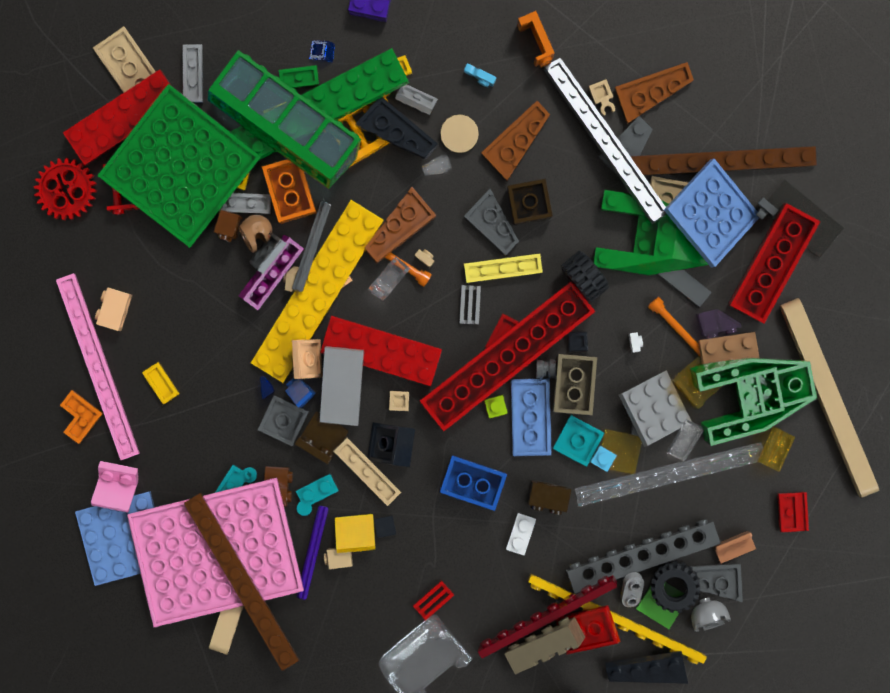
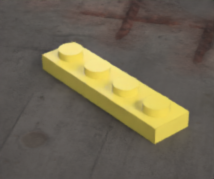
(503, 268)

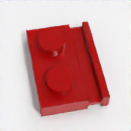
(793, 512)

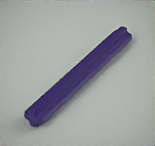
(313, 550)

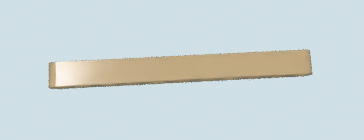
(830, 398)

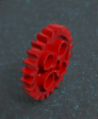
(50, 197)

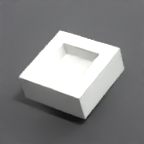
(635, 342)

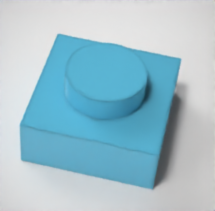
(603, 458)

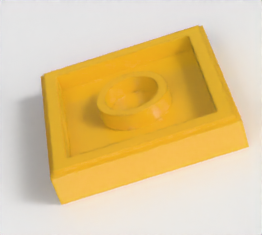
(355, 533)

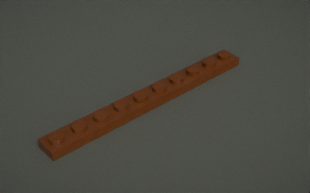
(727, 160)
(241, 581)

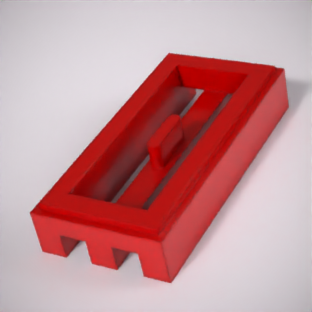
(439, 605)

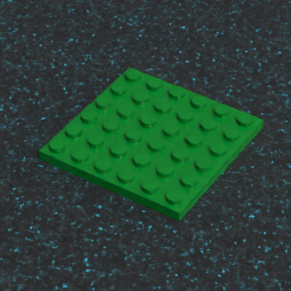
(179, 165)

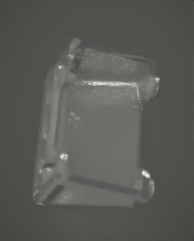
(423, 657)

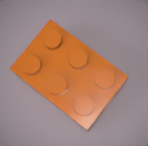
(289, 191)

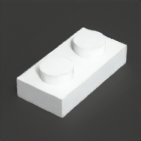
(521, 534)

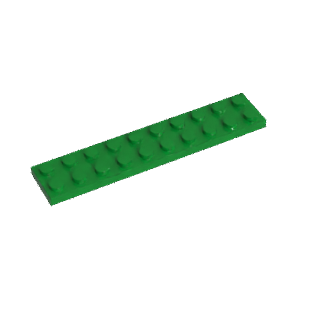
(345, 93)

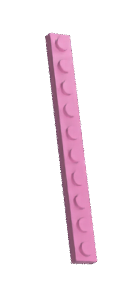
(97, 366)

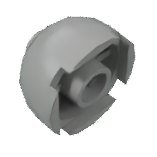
(709, 614)

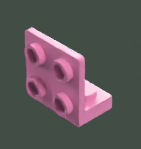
(115, 486)

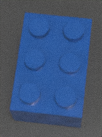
(473, 482)

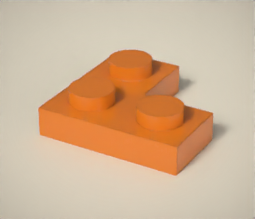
(85, 416)

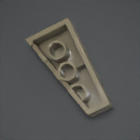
(545, 645)

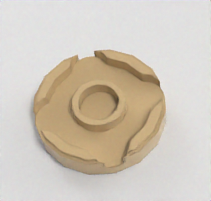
(459, 133)

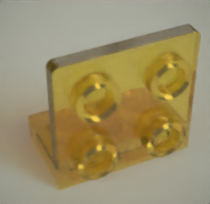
(684, 383)

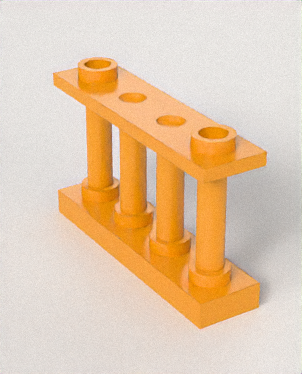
(366, 147)

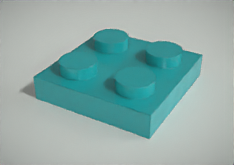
(578, 440)

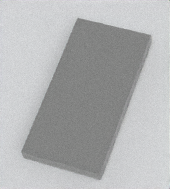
(341, 385)

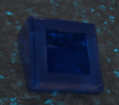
(322, 51)
(266, 387)

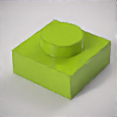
(496, 406)

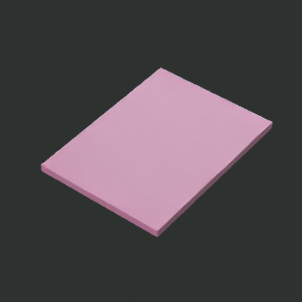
(181, 570)

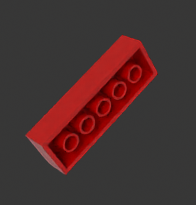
(115, 120)
(774, 262)
(384, 350)

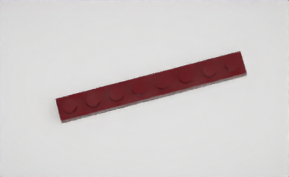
(552, 613)

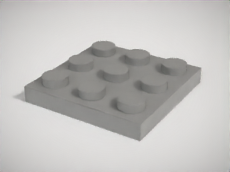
(654, 408)

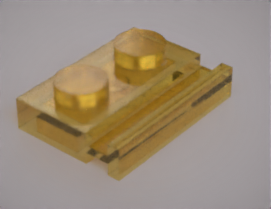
(776, 449)

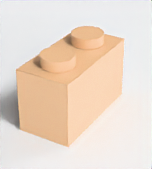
(113, 309)

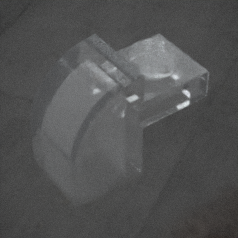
(389, 279)

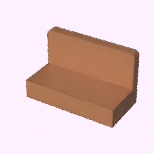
(734, 547)

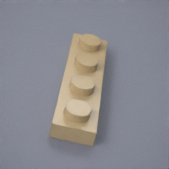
(367, 471)

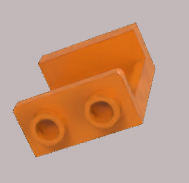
(533, 21)

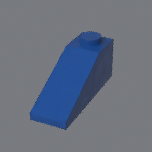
(299, 392)

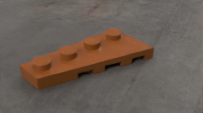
(644, 93)
(513, 143)
(405, 221)

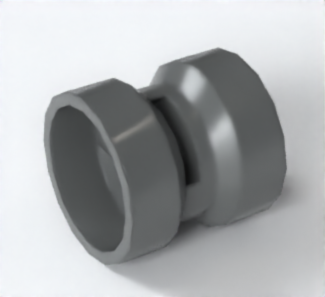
(546, 369)

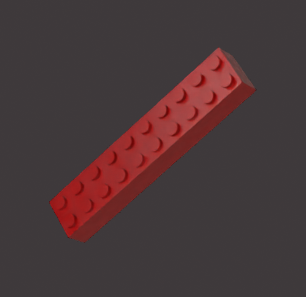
(507, 356)

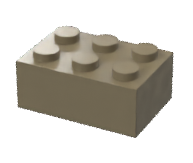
(574, 384)

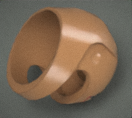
(255, 228)

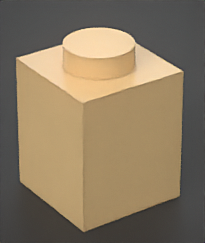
(337, 560)

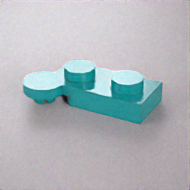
(237, 477)
(315, 492)

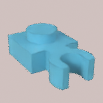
(483, 77)

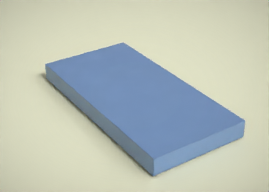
(531, 417)

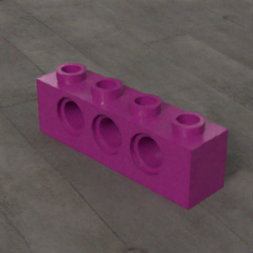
(263, 284)

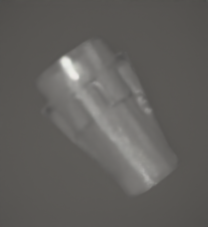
(438, 165)

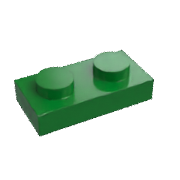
(300, 76)

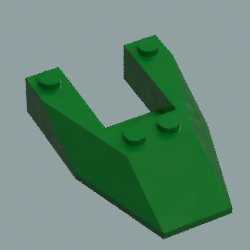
(657, 246)
(765, 391)

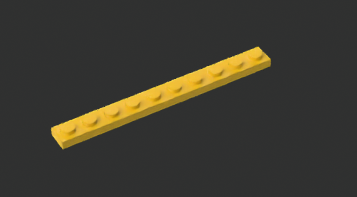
(623, 623)

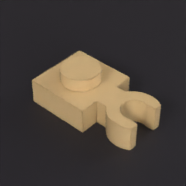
(601, 94)

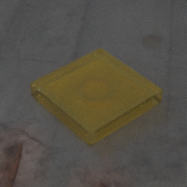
(625, 447)

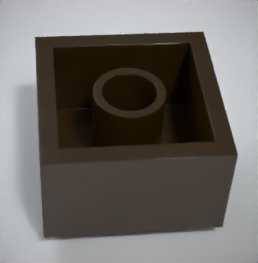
(529, 201)
(548, 496)

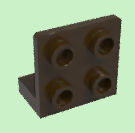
(321, 438)

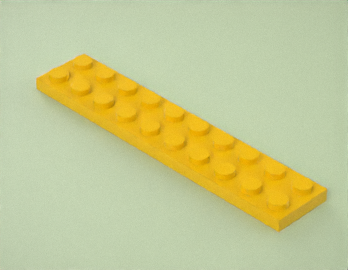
(324, 282)

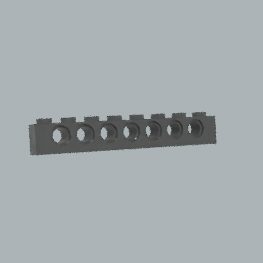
(708, 539)

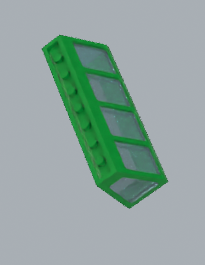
(284, 119)

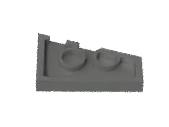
(632, 139)
(492, 223)
(720, 580)

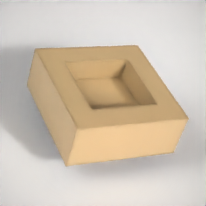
(425, 257)
(289, 278)
(399, 401)

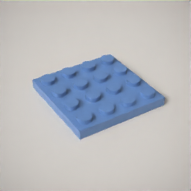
(712, 213)
(110, 541)

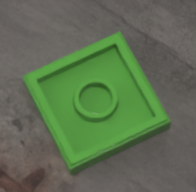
(651, 609)

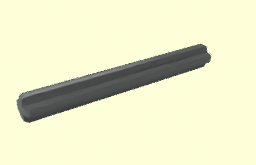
(311, 246)

